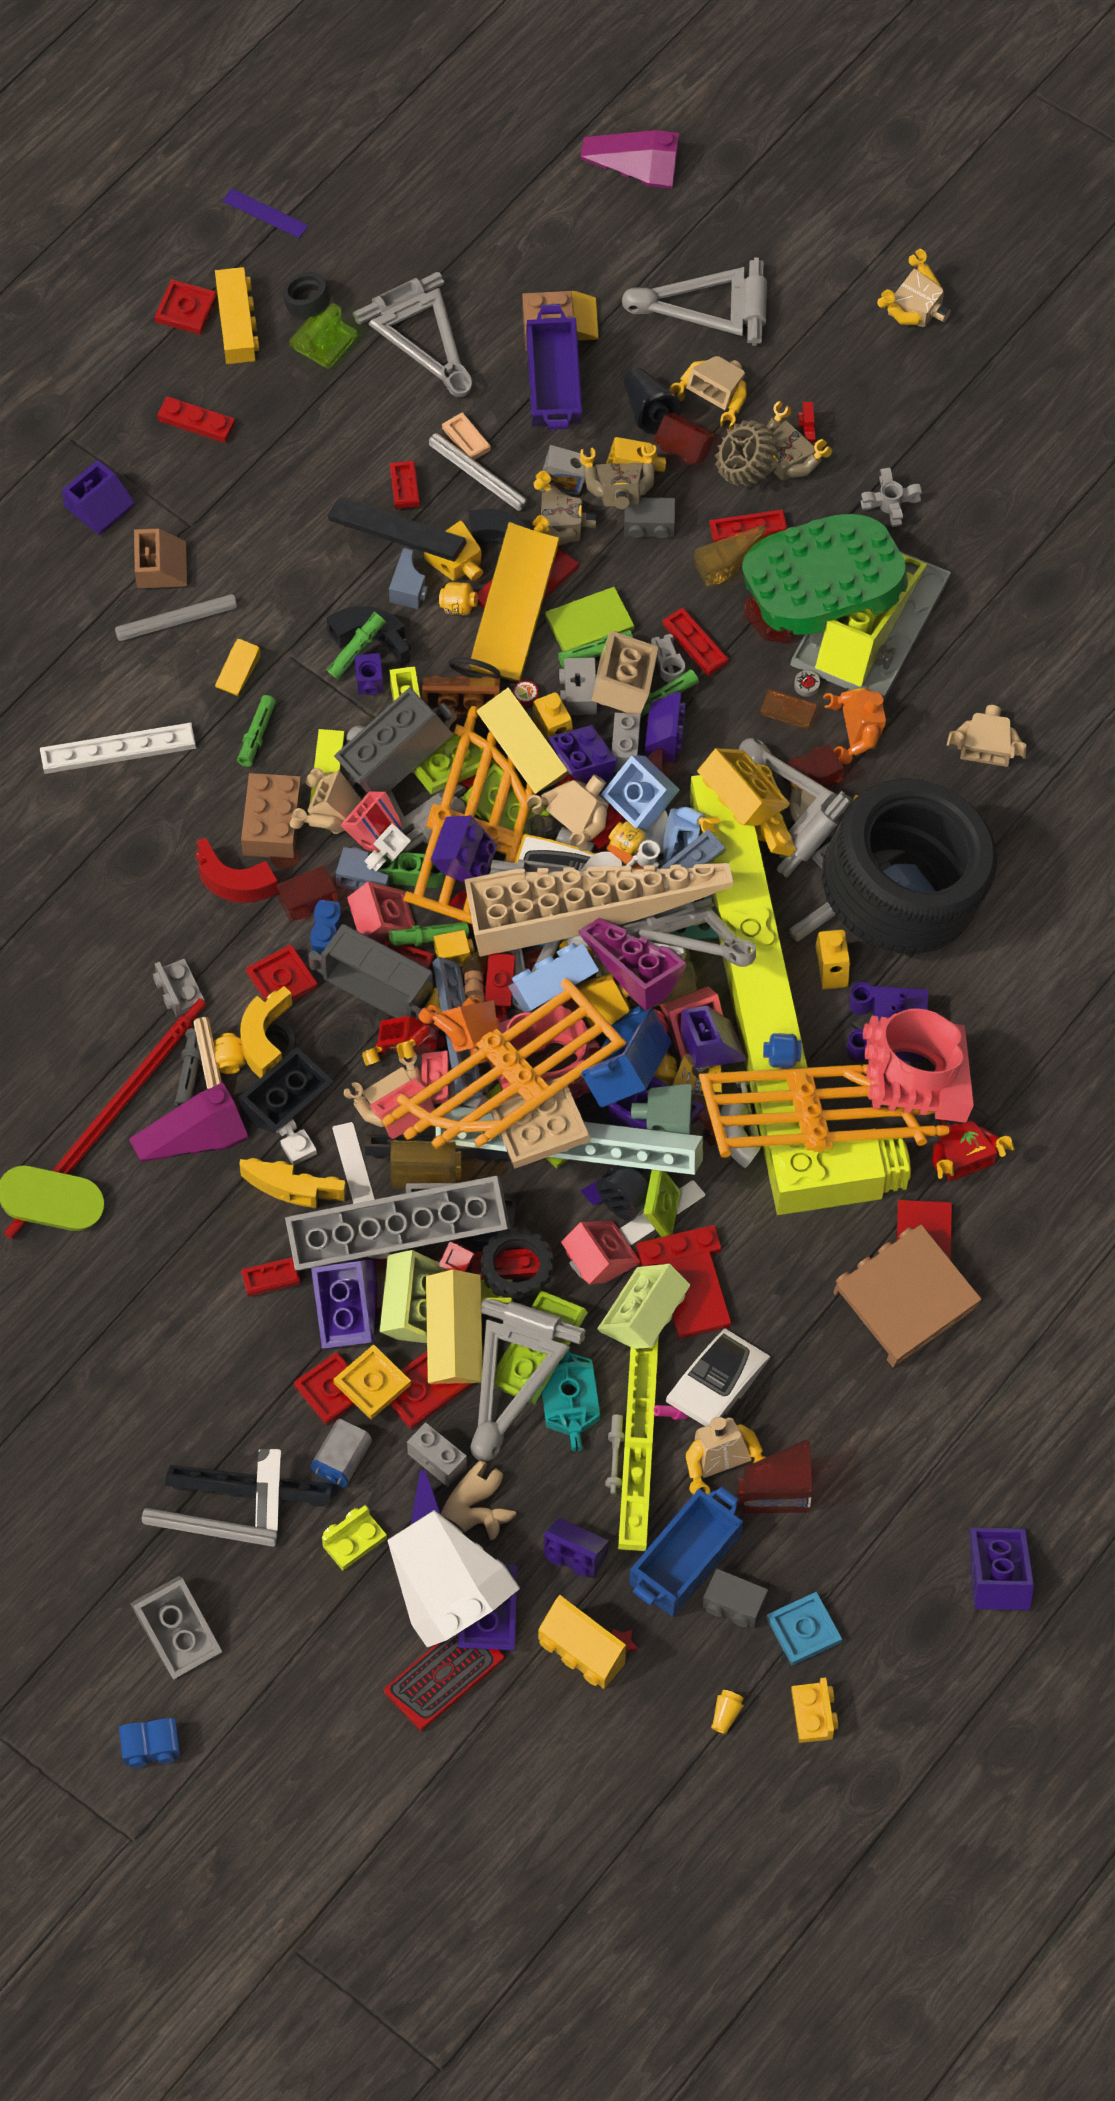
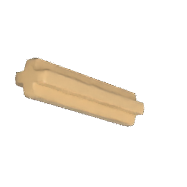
(207, 1051)

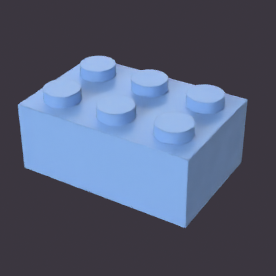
(543, 984)

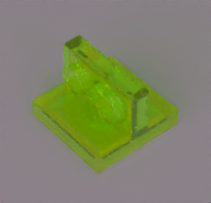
(324, 337)

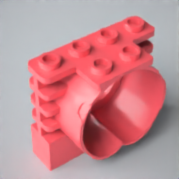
(900, 1085)
(577, 1087)

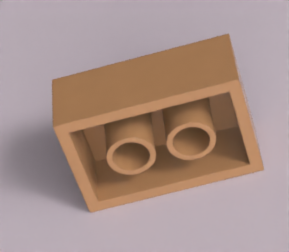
(268, 815)

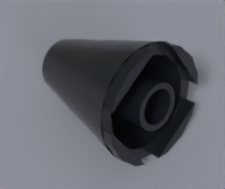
(649, 400)

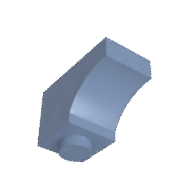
(407, 584)
(353, 871)

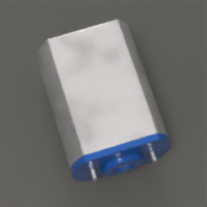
(341, 1453)

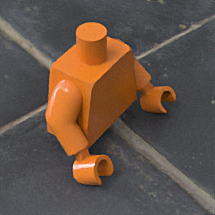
(863, 720)
(464, 1024)

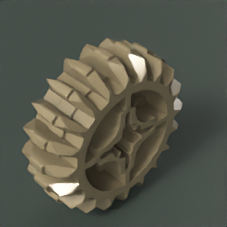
(746, 453)

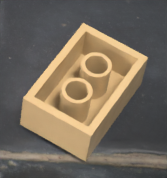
(624, 673)

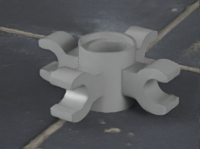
(891, 489)

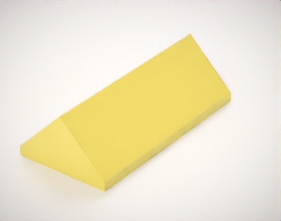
(522, 741)
(454, 1327)

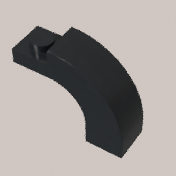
(491, 524)
(392, 634)

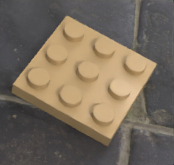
(545, 1130)

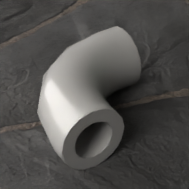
(741, 1155)

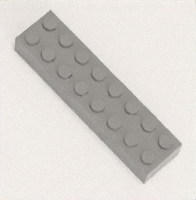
(397, 1222)

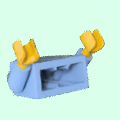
(683, 829)

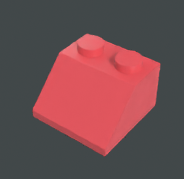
(379, 910)
(674, 1008)
(599, 1251)

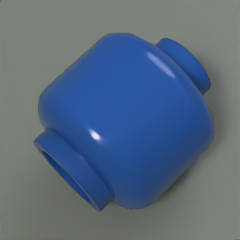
(782, 1050)

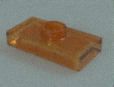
(788, 709)

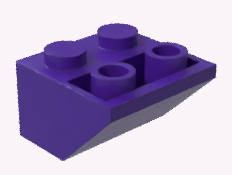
(97, 497)
(666, 726)
(584, 754)
(463, 848)
(709, 1038)
(575, 1548)

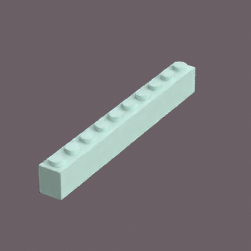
(611, 1146)

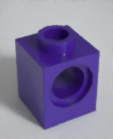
(369, 665)

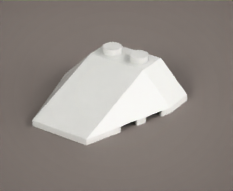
(446, 1578)

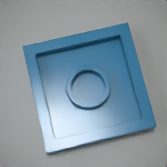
(804, 1628)

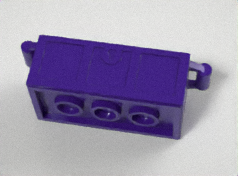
(553, 369)

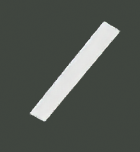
(354, 1167)
(641, 1226)

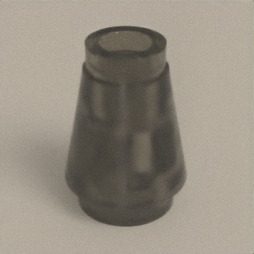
(543, 826)

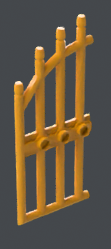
(506, 840)
(514, 1068)
(807, 1109)

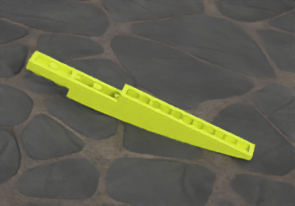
(638, 1448)

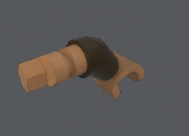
(474, 972)

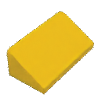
(586, 316)

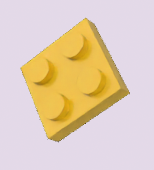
(372, 1382)

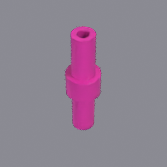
(669, 1411)

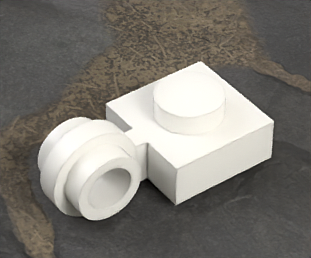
(390, 844)
(298, 1145)

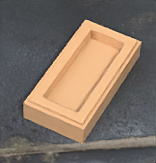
(466, 436)

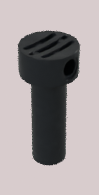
(626, 1188)

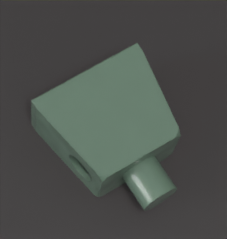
(667, 1109)

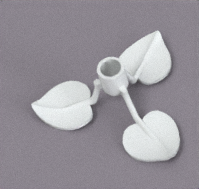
(647, 851)

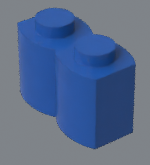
(327, 923)
(149, 1742)

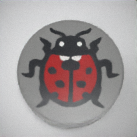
(807, 683)

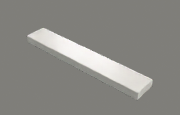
(117, 748)

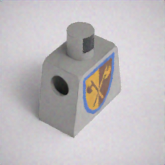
(565, 470)

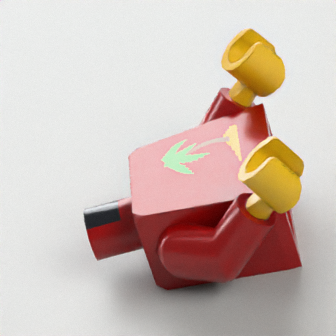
(406, 1037)
(967, 1149)

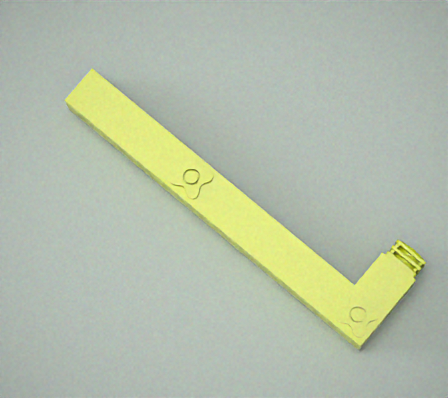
(765, 1006)

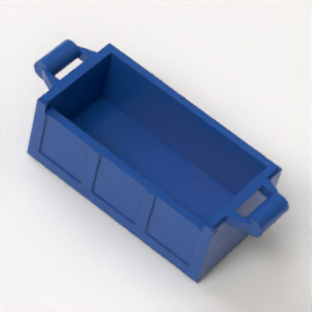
(634, 1064)
(687, 1551)

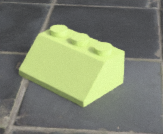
(405, 1296)
(645, 1306)

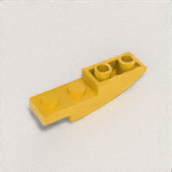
(774, 829)
(280, 1182)

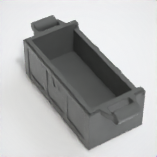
(395, 743)
(374, 973)

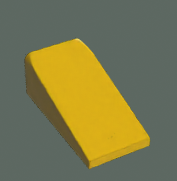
(238, 667)

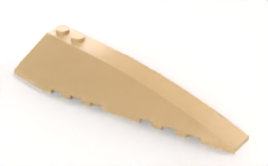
(543, 906)

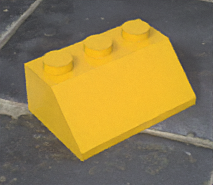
(742, 786)
(582, 1643)

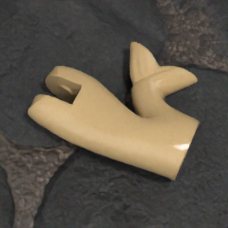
(471, 1491)

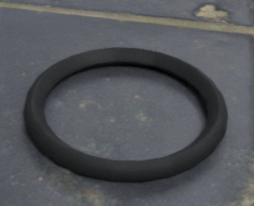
(497, 674)

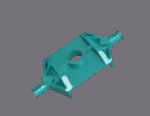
(571, 1412)

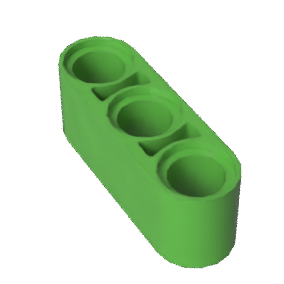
(400, 876)

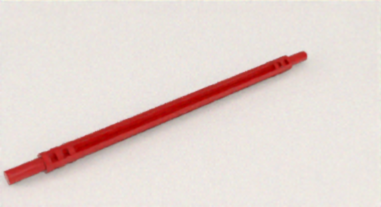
(121, 1098)

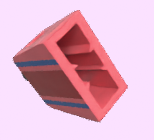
(371, 819)

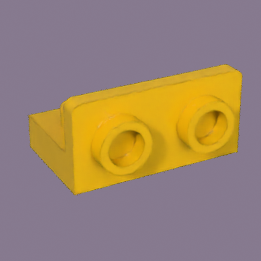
(813, 1711)

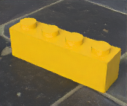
(235, 315)

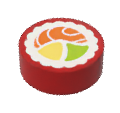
(526, 693)

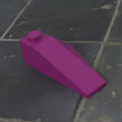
(643, 155)
(637, 965)
(197, 1125)

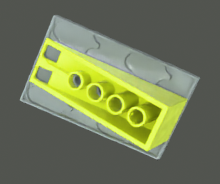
(850, 643)

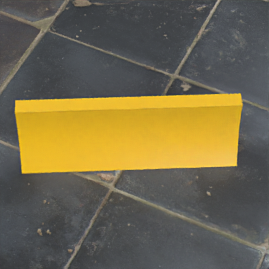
(514, 601)

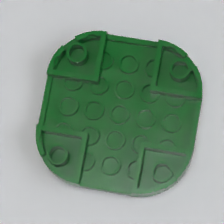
(824, 572)

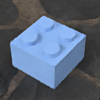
(640, 792)

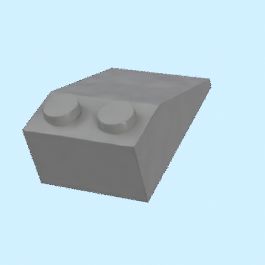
(176, 1627)

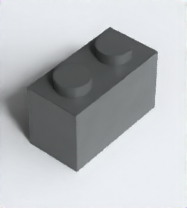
(650, 518)
(734, 1599)

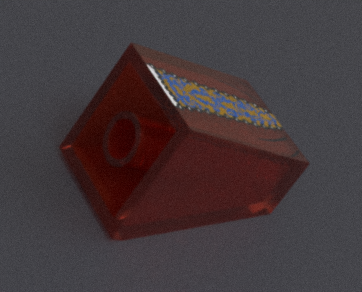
(778, 1482)

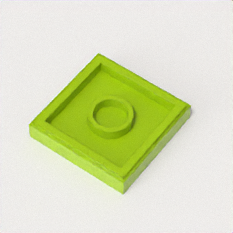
(662, 1202)

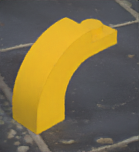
(257, 1049)

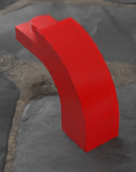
(233, 884)

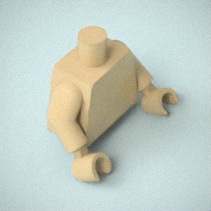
(988, 738)
(330, 804)
(576, 807)
(364, 1098)

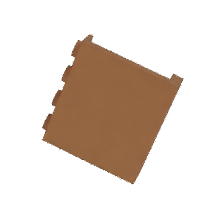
(908, 1293)

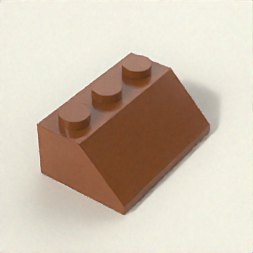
(459, 692)

